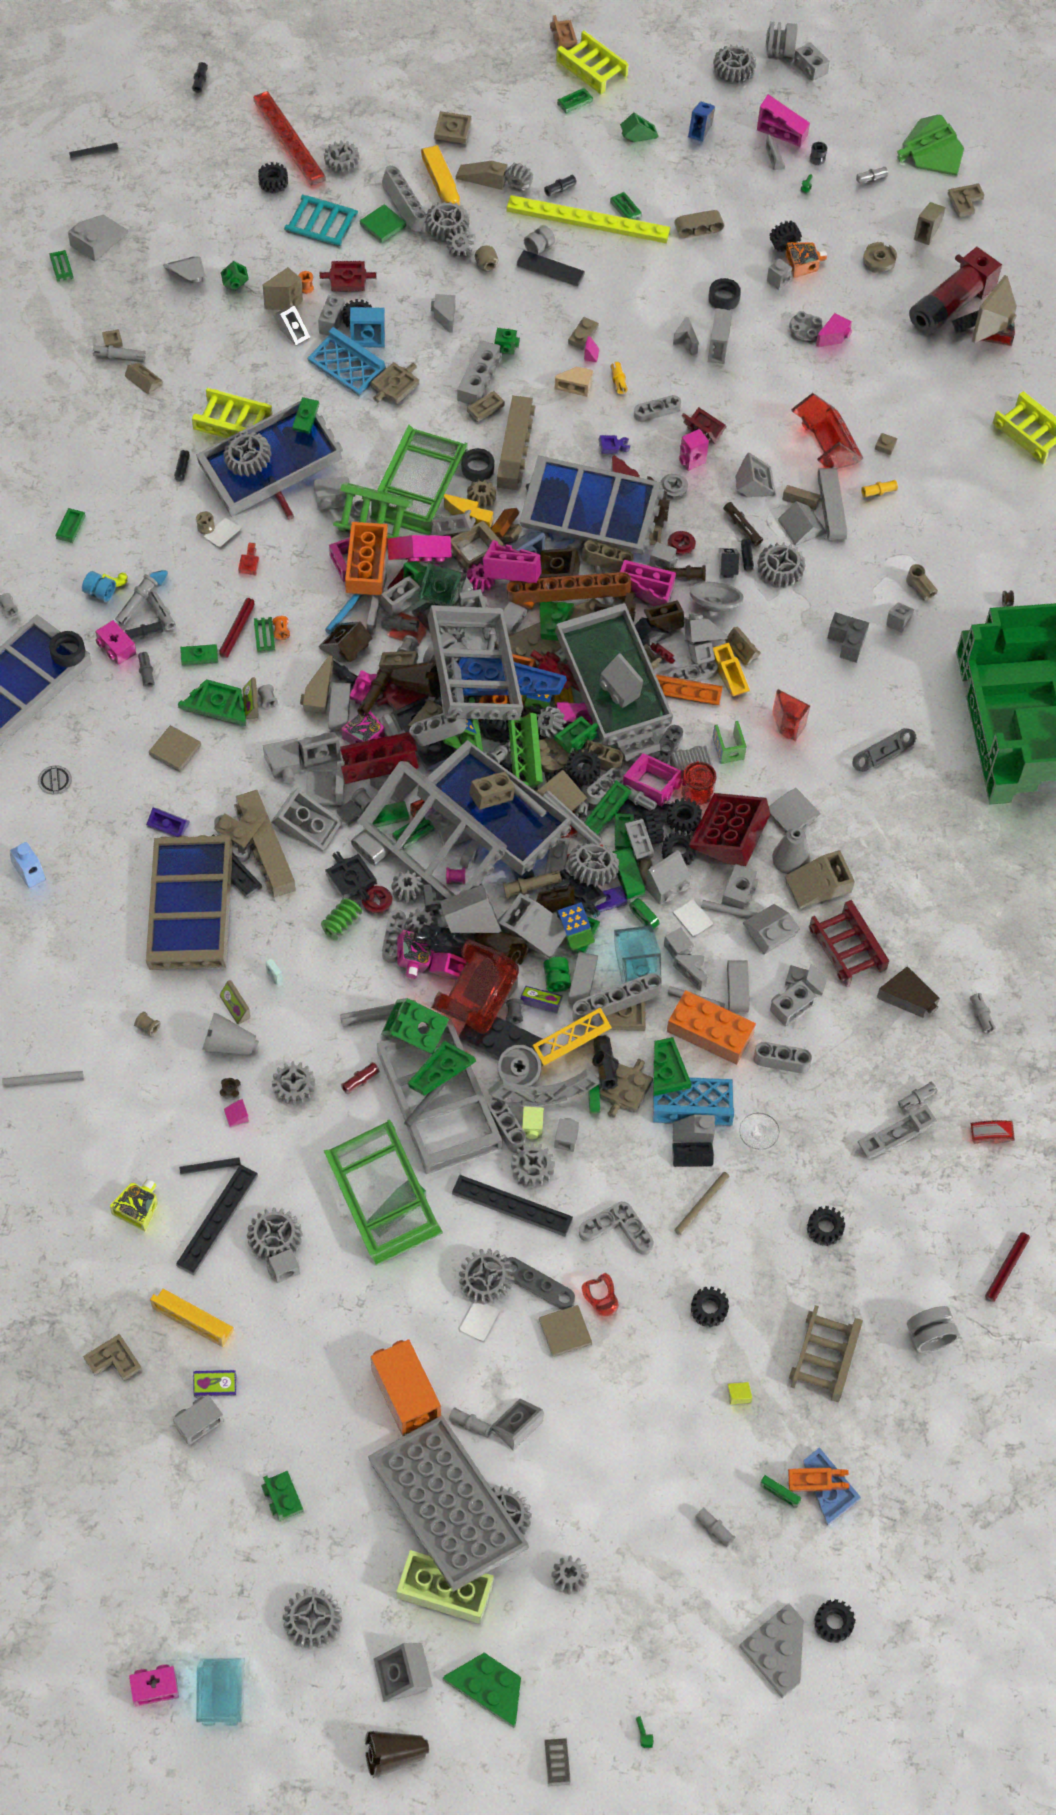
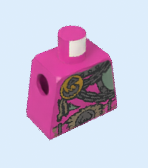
(362, 729)
(412, 954)

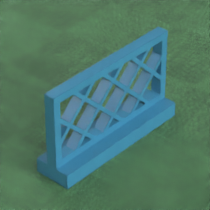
(358, 354)
(675, 1112)

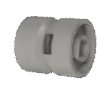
(539, 240)

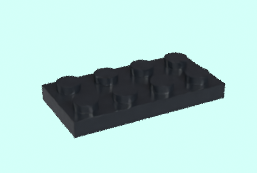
(429, 755)
(499, 1038)

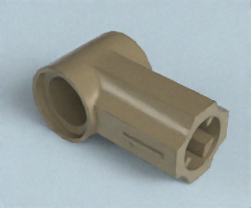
(921, 582)

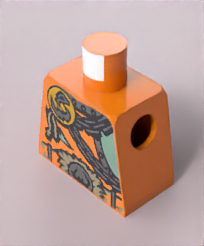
(804, 258)

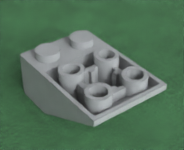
(534, 924)

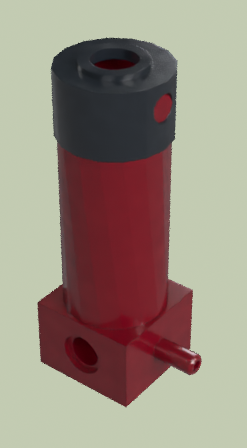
(975, 277)

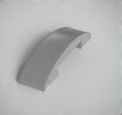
(898, 1133)

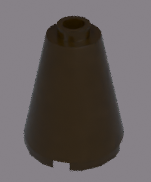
(418, 678)
(510, 945)
(393, 1751)

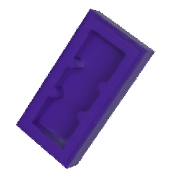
(614, 898)

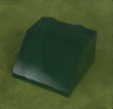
(442, 585)

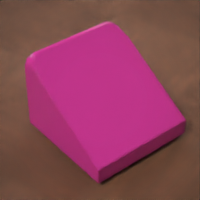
(591, 350)
(236, 1113)

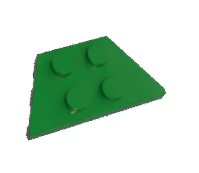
(216, 701)
(489, 1686)

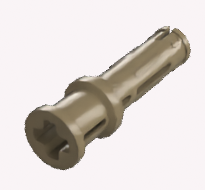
(524, 885)

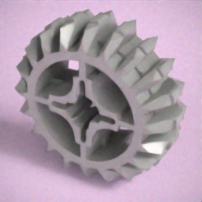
(734, 63)
(447, 215)
(244, 449)
(781, 564)
(593, 864)
(285, 1223)
(494, 1275)
(522, 1514)
(321, 1618)

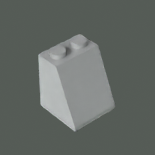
(469, 912)

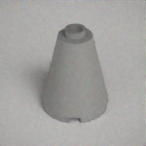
(791, 851)
(229, 1037)

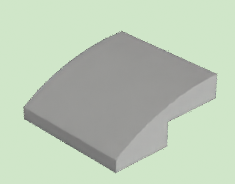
(636, 746)
(793, 810)

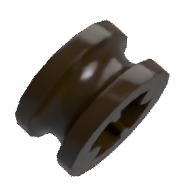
(1007, 598)

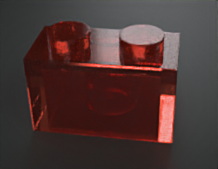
(790, 715)

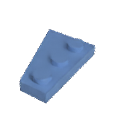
(832, 1502)

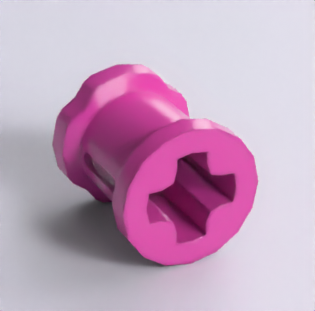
(455, 875)

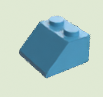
(367, 326)

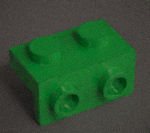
(576, 735)

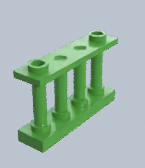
(368, 495)

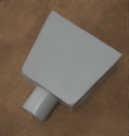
(283, 759)

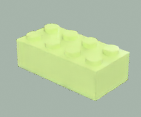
(426, 1587)

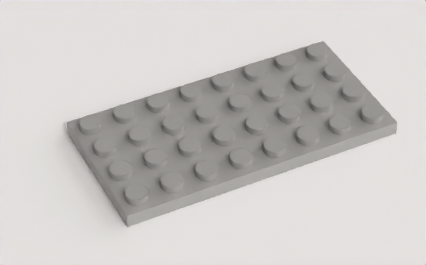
(448, 1503)

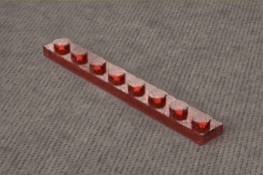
(289, 138)

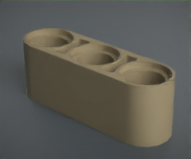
(699, 224)
(605, 555)
(605, 754)

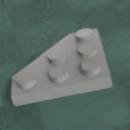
(778, 1649)

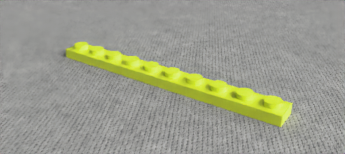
(588, 219)

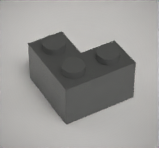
(850, 633)

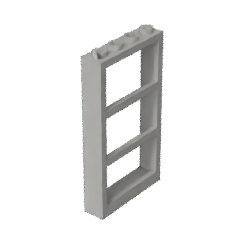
(481, 618)
(383, 796)
(455, 1154)

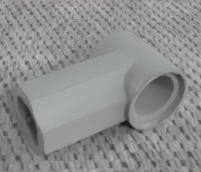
(390, 725)

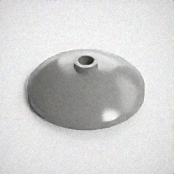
(716, 596)

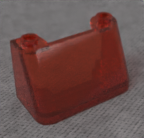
(479, 987)

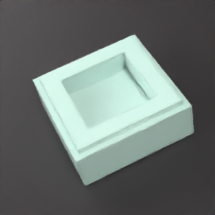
(274, 971)

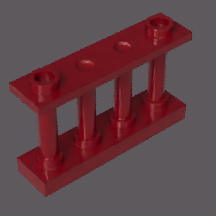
(377, 757)
(860, 929)

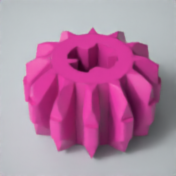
(477, 579)

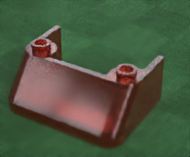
(829, 431)

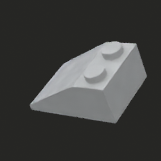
(95, 236)
(306, 820)

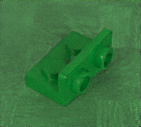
(282, 1495)

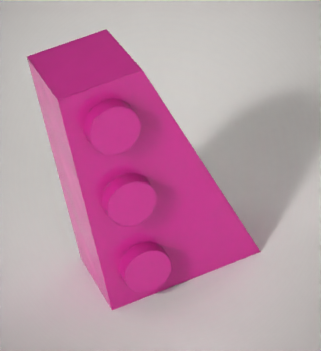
(782, 122)
(419, 548)
(510, 564)
(650, 583)

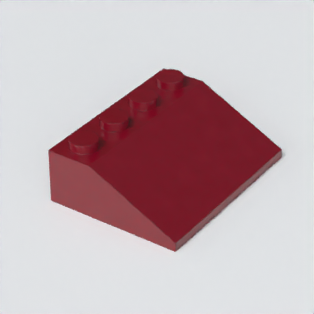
(731, 827)

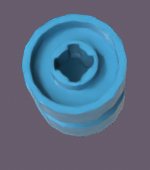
(98, 586)

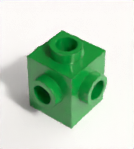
(234, 276)
(507, 340)

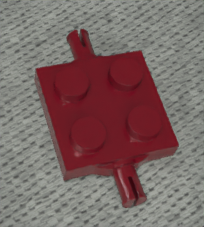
(347, 275)
(552, 663)
(398, 697)

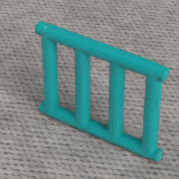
(322, 235)

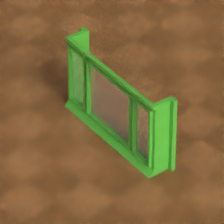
(422, 473)
(383, 1193)

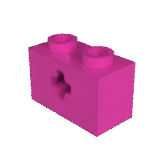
(693, 449)
(115, 642)
(165, 1688)

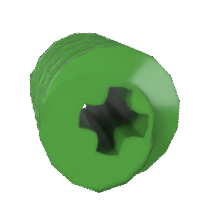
(339, 917)

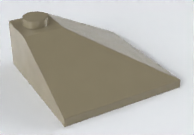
(995, 311)

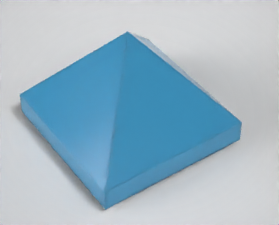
(159, 576)

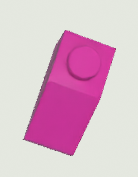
(834, 331)
(447, 965)

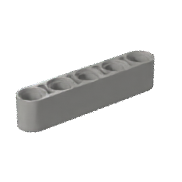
(404, 198)
(832, 504)
(621, 991)

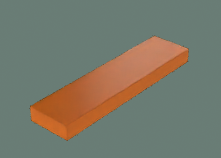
(690, 689)

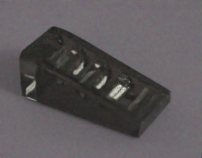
(557, 1780)

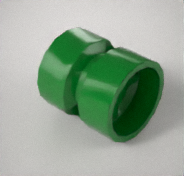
(557, 974)

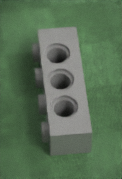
(479, 372)

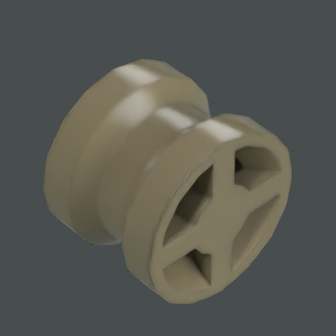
(205, 522)

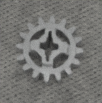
(341, 156)
(303, 1083)
(533, 1156)

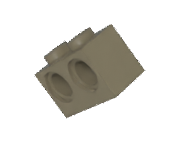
(492, 790)

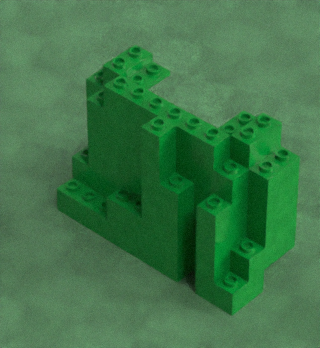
(1012, 697)

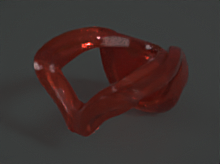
(608, 1305)

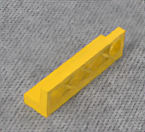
(571, 1045)
(192, 1317)

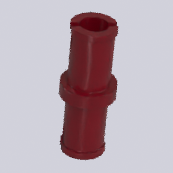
(360, 1078)

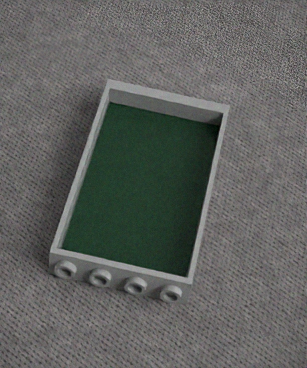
(590, 647)

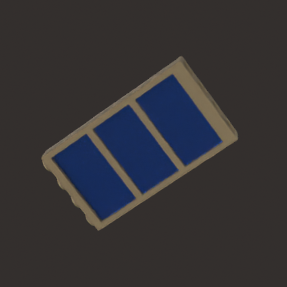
(189, 902)

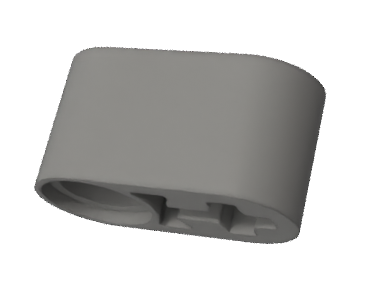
(513, 617)
(369, 847)

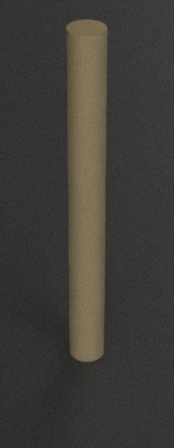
(701, 1203)

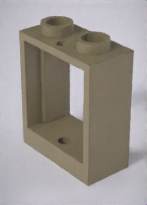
(479, 530)

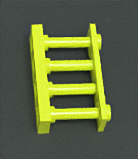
(589, 74)
(1036, 413)
(218, 426)

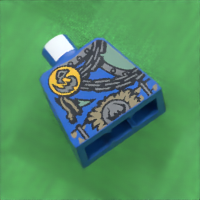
(703, 115)

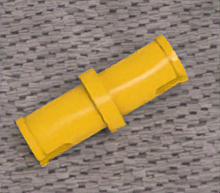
(619, 378)
(879, 488)

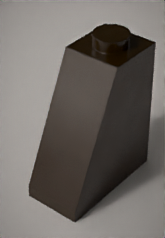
(909, 993)

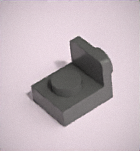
(430, 900)

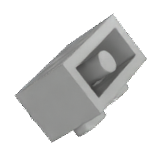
(198, 1419)

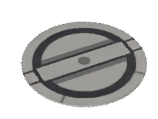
(54, 779)

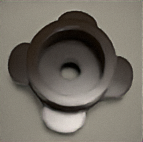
(230, 1082)

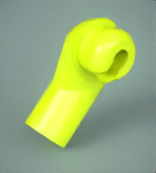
(120, 580)

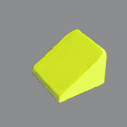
(739, 1393)

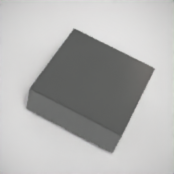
(349, 812)

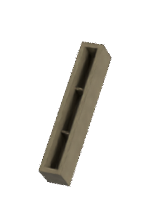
(514, 443)
(267, 848)

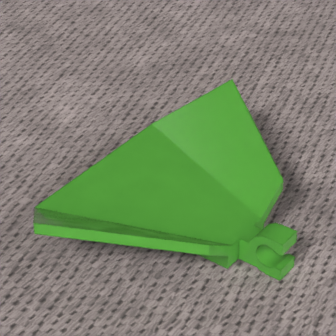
(933, 146)

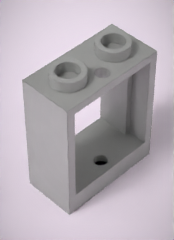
(720, 336)

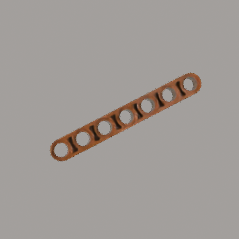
(570, 588)

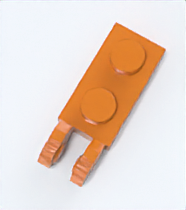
(816, 1479)

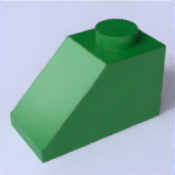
(638, 128)
(415, 571)

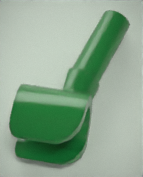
(806, 185)
(646, 1740)

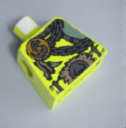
(136, 1204)

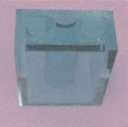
(637, 952)
(220, 1691)

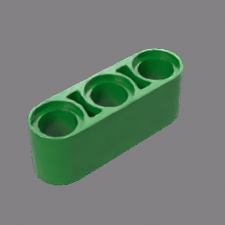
(629, 874)

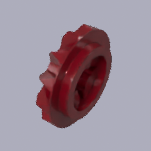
(677, 537)
(662, 652)
(381, 893)

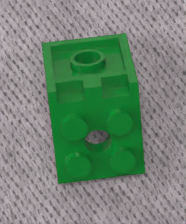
(404, 1024)

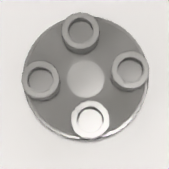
(805, 326)

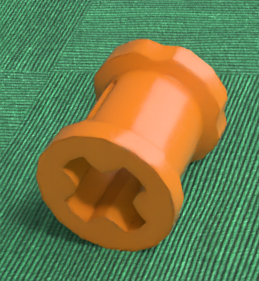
(307, 278)
(281, 627)

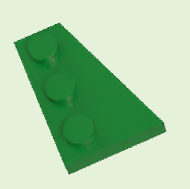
(552, 614)
(440, 1067)
(669, 1068)

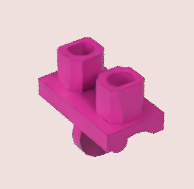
(361, 686)

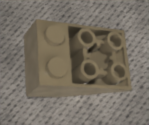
(821, 880)

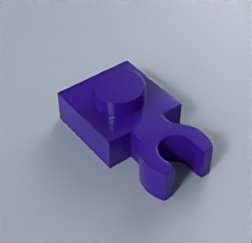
(610, 444)

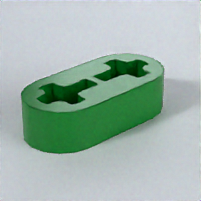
(644, 913)
(594, 1100)

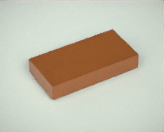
(504, 521)

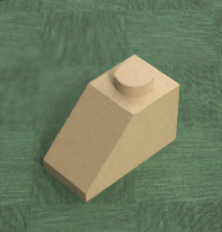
(575, 381)

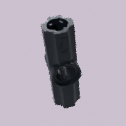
(605, 1062)

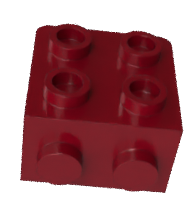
(709, 425)

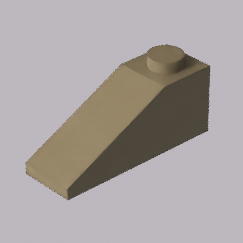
(484, 173)
(318, 689)

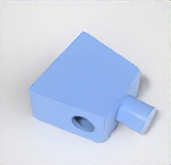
(23, 860)

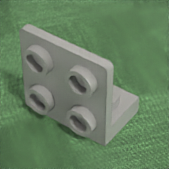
(474, 599)
(326, 786)

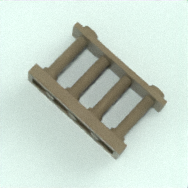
(840, 1368)

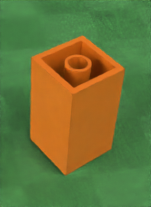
(405, 1386)

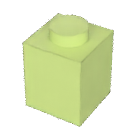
(533, 1122)

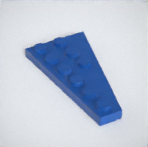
(530, 679)

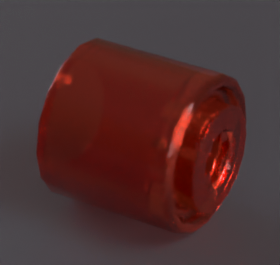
(698, 782)

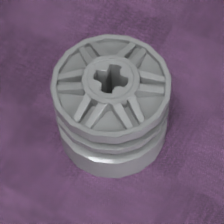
(781, 39)

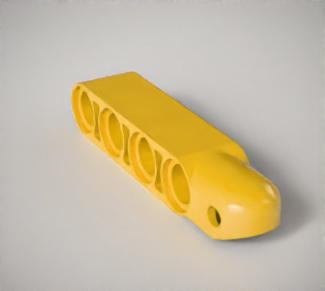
(440, 174)

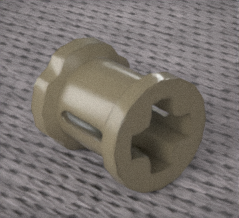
(147, 1023)

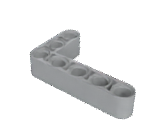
(438, 726)

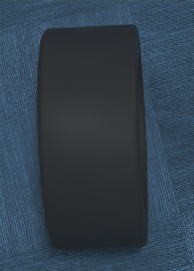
(724, 284)
(477, 454)
(67, 637)

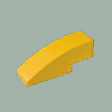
(458, 505)
(730, 670)

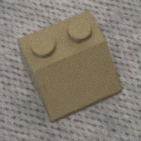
(283, 291)

